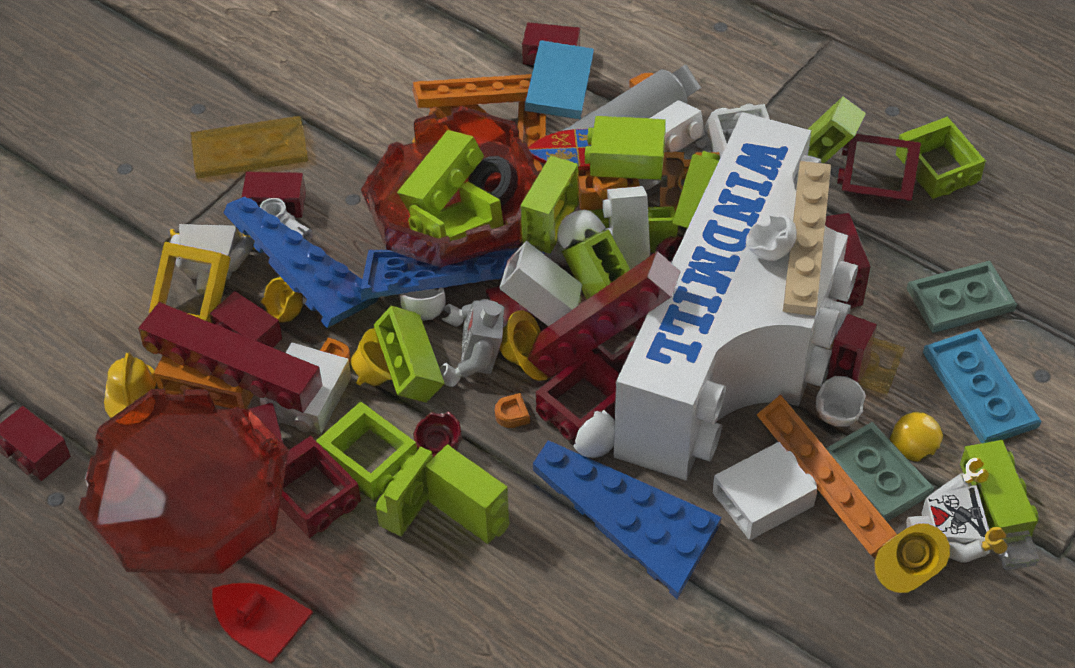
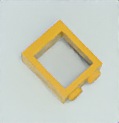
(216, 280)

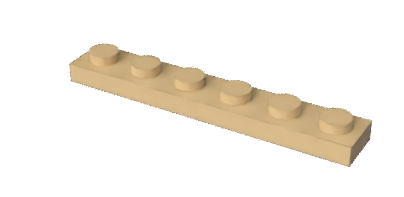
(806, 253)

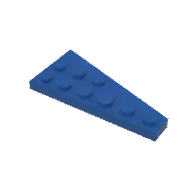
(304, 267)
(393, 273)
(638, 518)

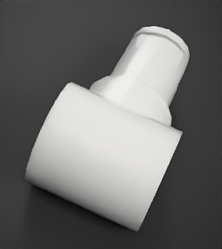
(277, 208)

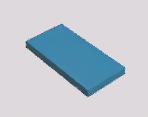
(559, 80)
(981, 387)

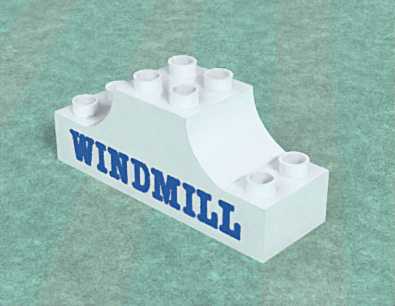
(725, 326)

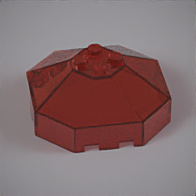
(495, 138)
(183, 484)

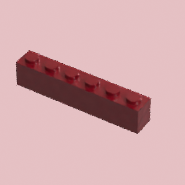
(604, 314)
(230, 357)

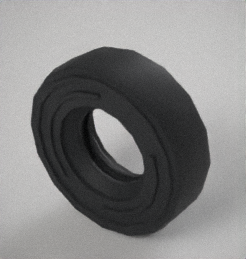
(508, 173)

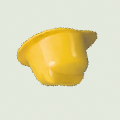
(518, 340)
(370, 361)
(126, 382)
(912, 558)

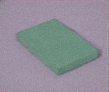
(961, 296)
(880, 471)

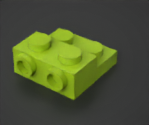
(404, 494)

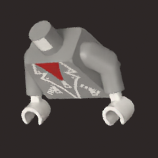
(480, 338)

